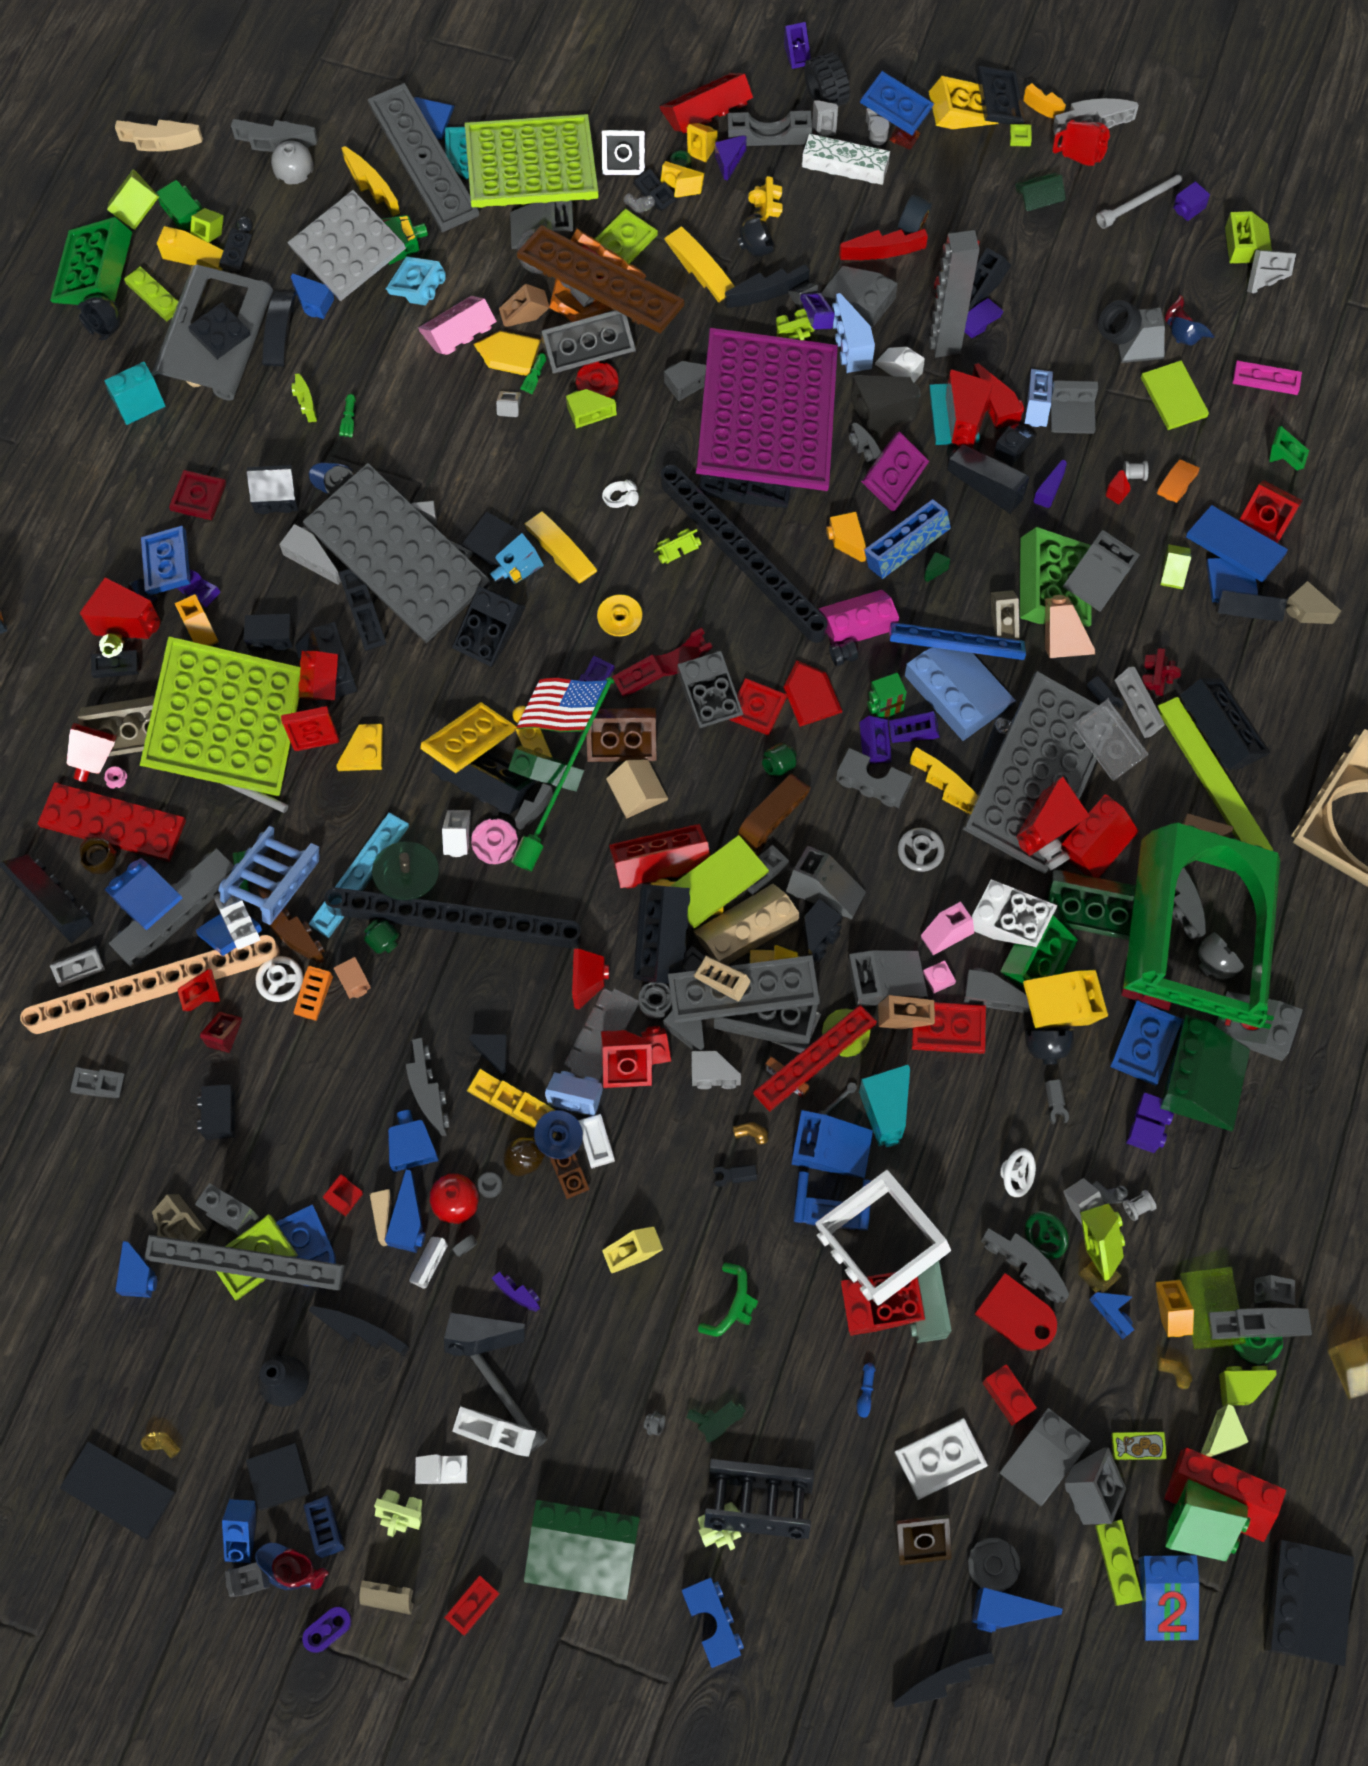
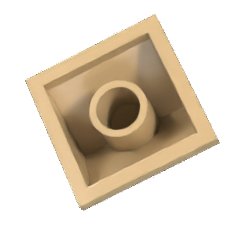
(636, 787)

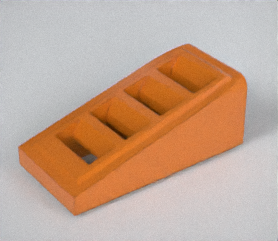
(304, 991)

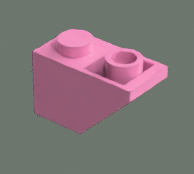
(948, 928)

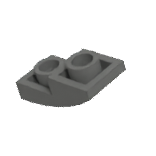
(864, 443)

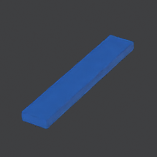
(957, 641)

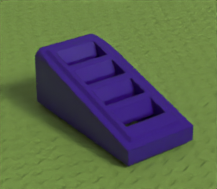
(818, 311)
(1047, 491)
(923, 734)

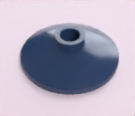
(566, 1126)

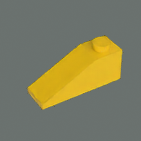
(188, 249)

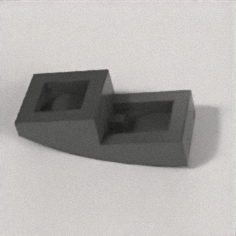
(530, 811)
(775, 862)
(97, 1083)

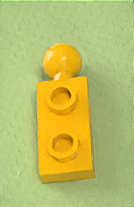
(530, 737)

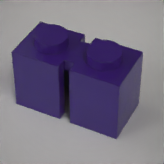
(1149, 1124)

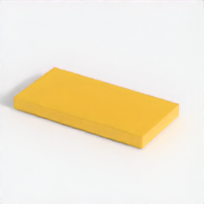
(467, 737)

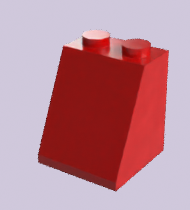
(966, 406)
(119, 611)
(1051, 817)

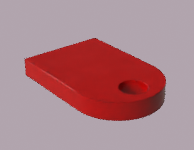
(1017, 1313)

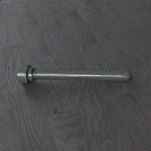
(507, 1400)

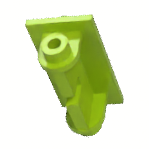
(669, 549)

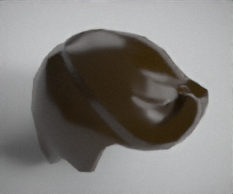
(97, 855)
(522, 1156)

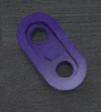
(327, 1629)

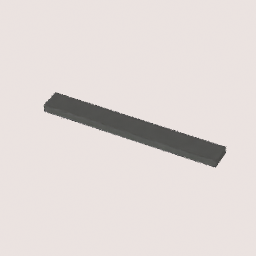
(244, 1262)

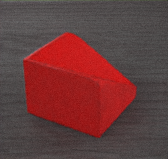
(1118, 488)

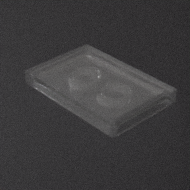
(1110, 739)

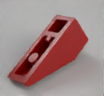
(1003, 404)

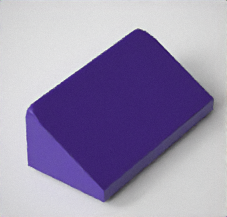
(875, 739)

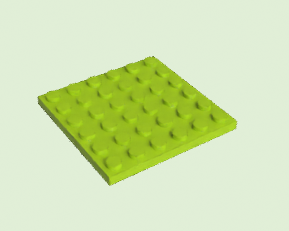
(530, 161)
(221, 716)

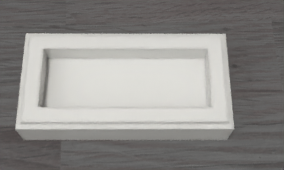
(596, 1141)

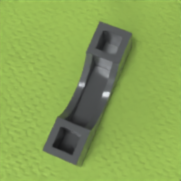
(789, 131)

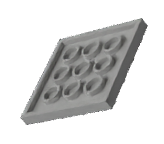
(346, 245)

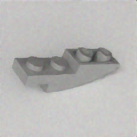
(1107, 111)

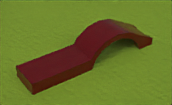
(657, 666)

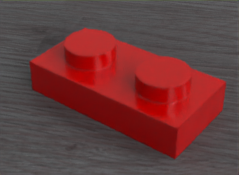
(472, 1605)

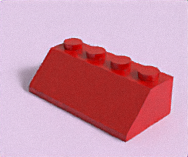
(707, 101)
(659, 855)
(1259, 1495)

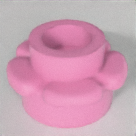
(113, 772)

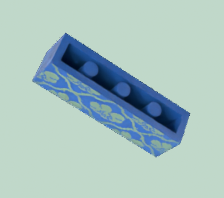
(907, 538)

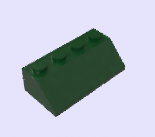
(1092, 903)

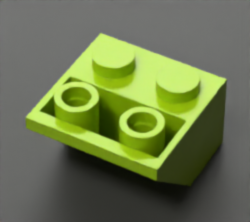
(1245, 235)

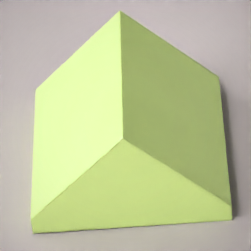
(1224, 1433)

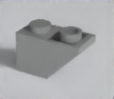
(713, 1070)
(1082, 1197)

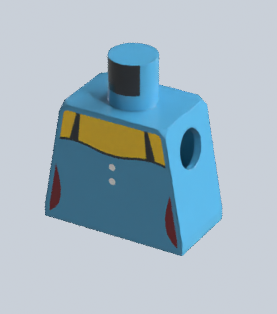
(516, 561)

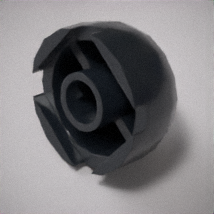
(755, 236)
(100, 316)
(1049, 1043)

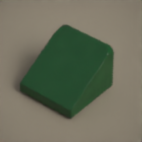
(936, 566)

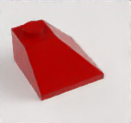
(588, 976)
(625, 1059)

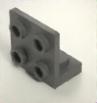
(1073, 407)

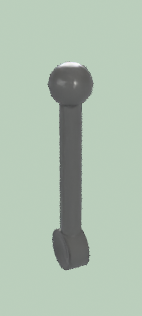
(851, 1088)

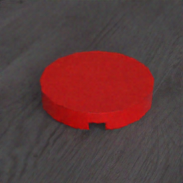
(598, 378)

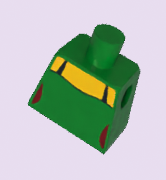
(406, 233)

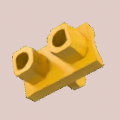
(763, 198)

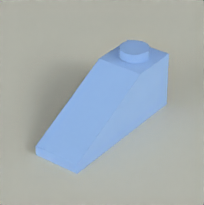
(1039, 398)

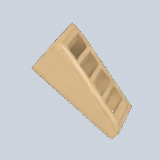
(734, 992)
(381, 1207)

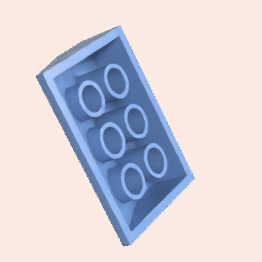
(958, 689)

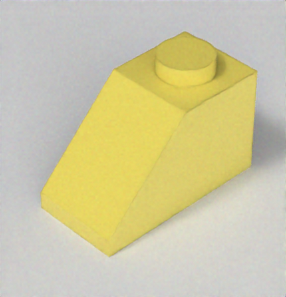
(632, 1249)

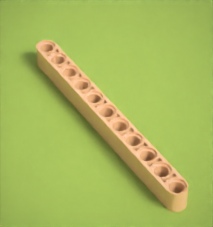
(139, 984)

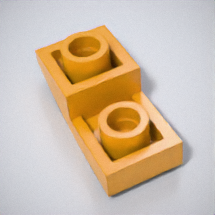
(1045, 105)

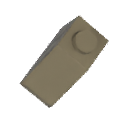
(1311, 606)
(1005, 614)

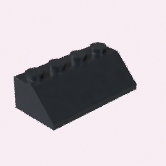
(1224, 723)
(489, 781)
(47, 896)
(661, 932)

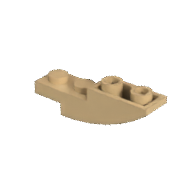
(163, 137)

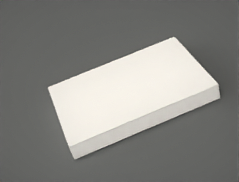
(941, 1459)

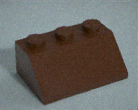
(622, 735)

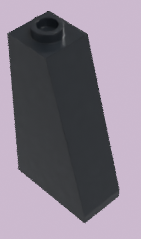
(989, 477)

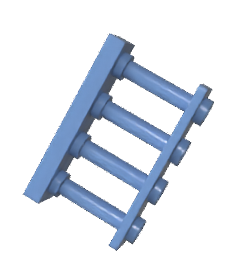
(283, 890)

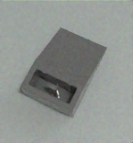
(552, 215)
(1101, 570)
(709, 689)
(822, 878)
(885, 973)

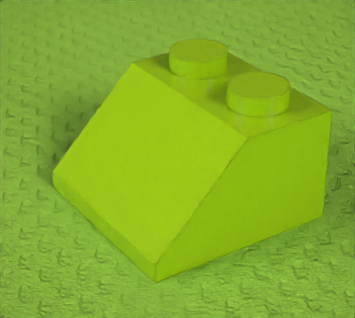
(1103, 1238)

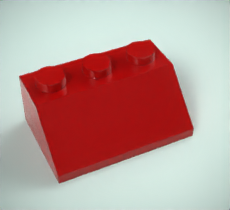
(1100, 837)

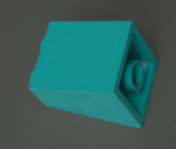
(134, 393)
(886, 1104)

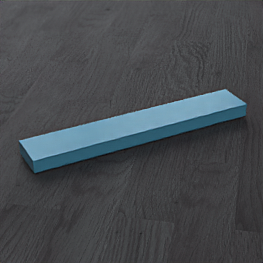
(360, 870)

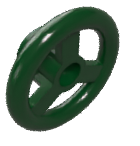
(1051, 1231)

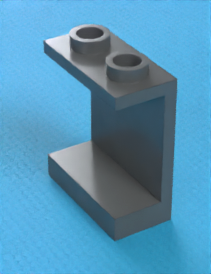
(227, 1210)

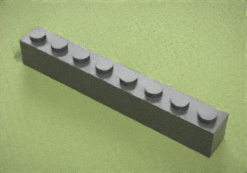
(954, 293)

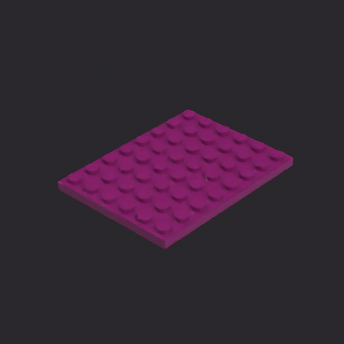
(767, 409)

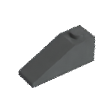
(994, 992)

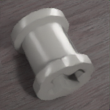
(1136, 470)
(1139, 1205)

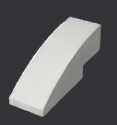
(494, 1431)

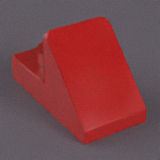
(198, 991)

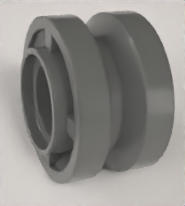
(655, 990)

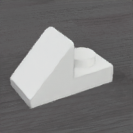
(441, 1469)

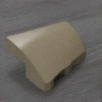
(177, 1219)
(386, 1597)

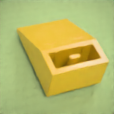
(1066, 999)

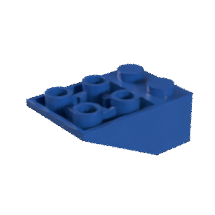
(831, 1145)

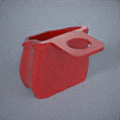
(1083, 142)

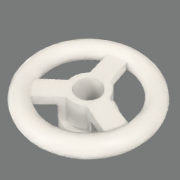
(275, 970)
(1016, 1172)

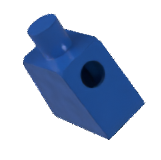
(410, 1143)

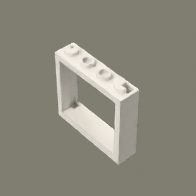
(858, 1202)

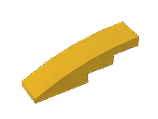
(368, 178)
(699, 262)
(561, 547)
(955, 789)
(508, 1099)

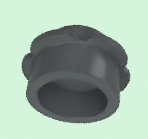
(654, 1423)

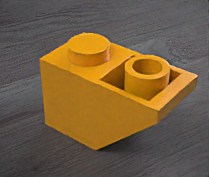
(196, 621)

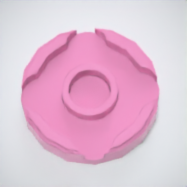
(494, 841)

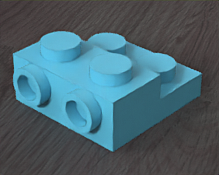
(417, 280)

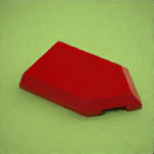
(810, 694)

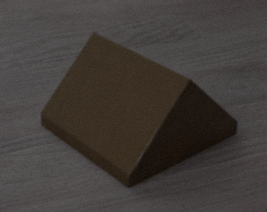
(923, 1539)

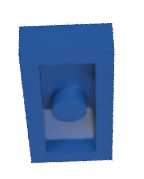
(1108, 1306)

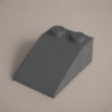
(865, 290)
(1044, 1457)

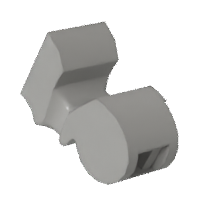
(878, 127)

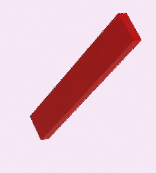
(814, 1058)

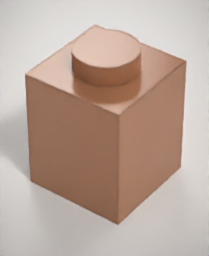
(352, 978)

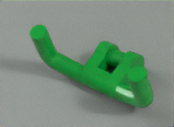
(740, 1308)

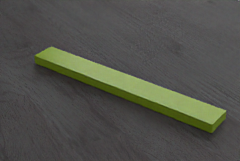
(1211, 774)

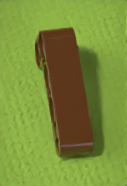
(772, 812)

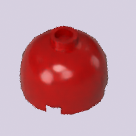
(454, 1198)

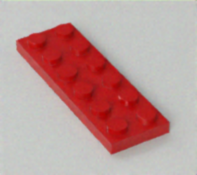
(119, 822)

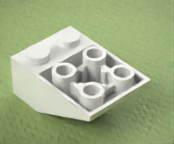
(1012, 915)

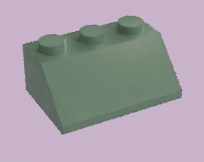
(937, 1321)

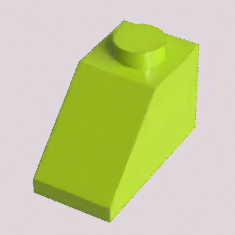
(589, 407)

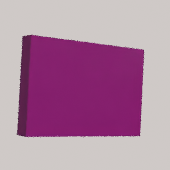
(895, 471)

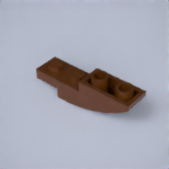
(294, 932)

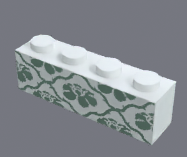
(845, 159)

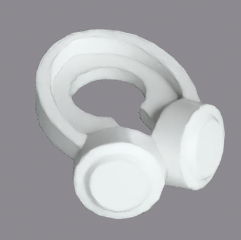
(631, 497)

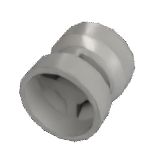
(1054, 854)

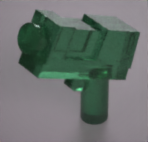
(716, 1424)

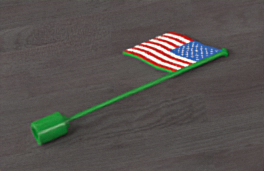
(559, 707)

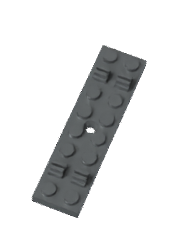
(431, 175)

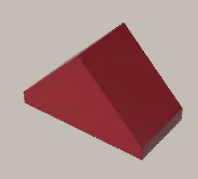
(221, 1032)

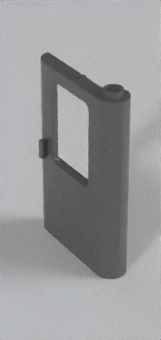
(187, 359)

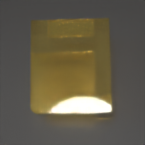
(1095, 1280)

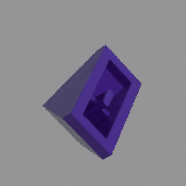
(797, 44)
(729, 153)

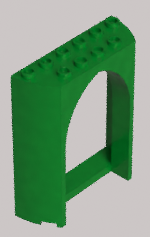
(1160, 863)

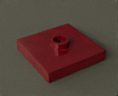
(197, 495)

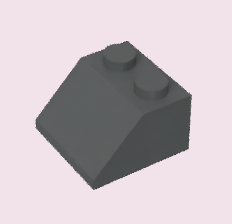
(1096, 1488)

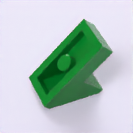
(1289, 449)

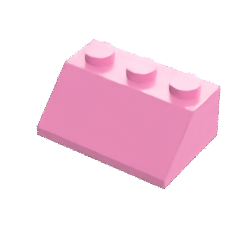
(458, 324)

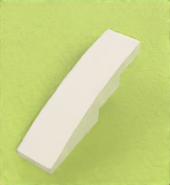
(237, 921)

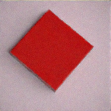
(759, 706)

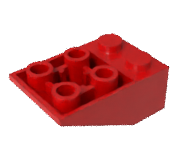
(868, 1317)

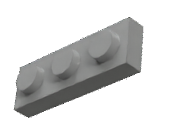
(1139, 702)

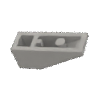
(304, 549)

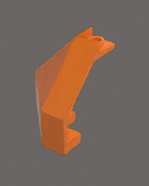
(566, 304)

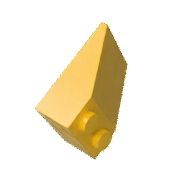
(957, 104)

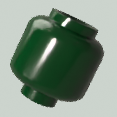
(779, 759)
(381, 936)

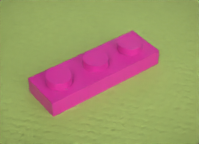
(1267, 377)

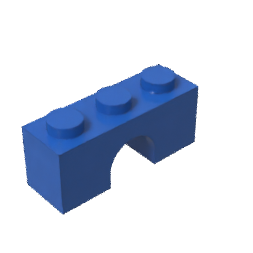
(705, 1599)

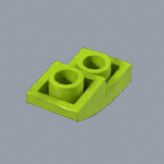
(304, 398)

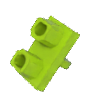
(795, 329)

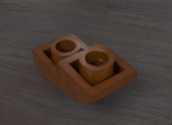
(570, 1176)

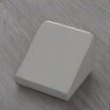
(508, 403)
(428, 510)

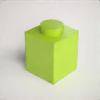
(206, 225)

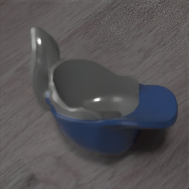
(329, 476)

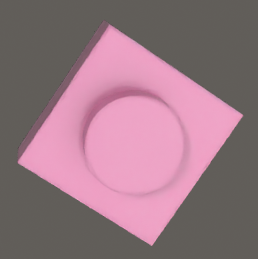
(939, 977)

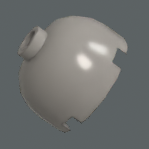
(292, 162)

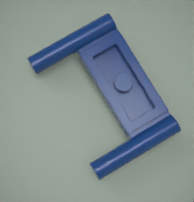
(813, 1209)

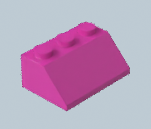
(860, 617)

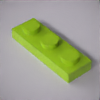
(152, 293)
(1118, 1563)

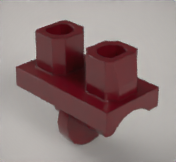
(1159, 663)

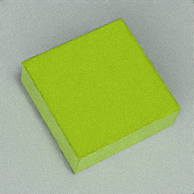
(1020, 135)

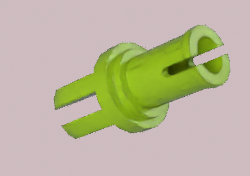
(111, 644)

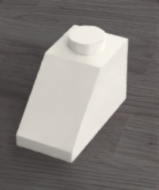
(901, 363)
(456, 832)

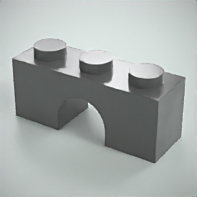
(889, 790)

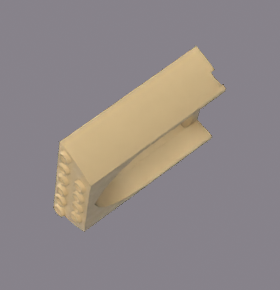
(1317, 830)

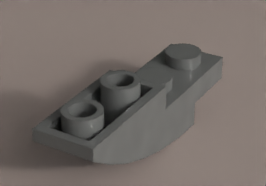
(267, 138)
(1188, 907)
(428, 1095)
(1037, 1269)
(1259, 1323)

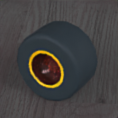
(914, 214)

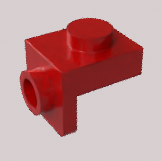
(659, 1043)

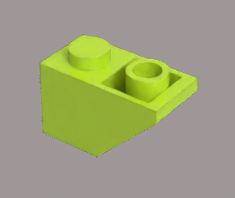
(1244, 1387)

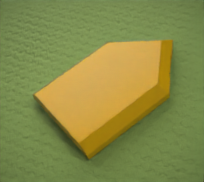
(509, 352)

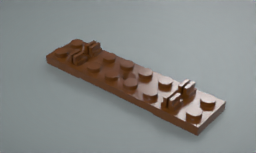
(618, 289)

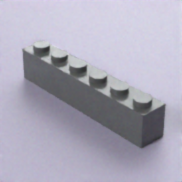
(197, 891)

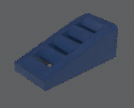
(336, 1544)

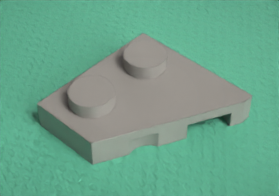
(1269, 268)

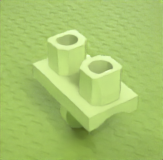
(397, 1516)
(719, 1537)

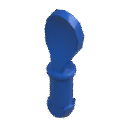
(864, 1402)

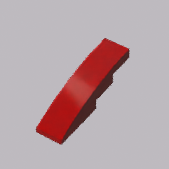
(876, 246)

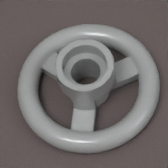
(921, 841)

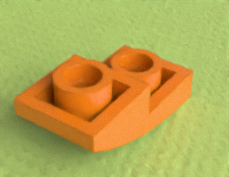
(1177, 481)

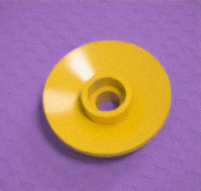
(616, 607)

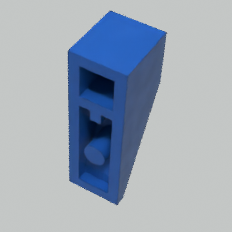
(406, 1222)

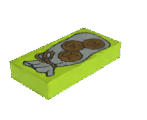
(1139, 1446)

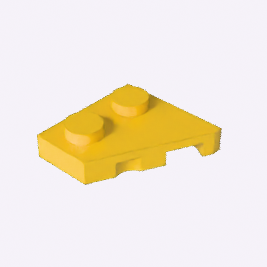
(363, 749)

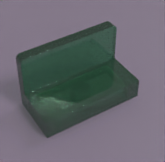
(1042, 191)

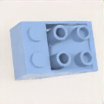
(852, 336)

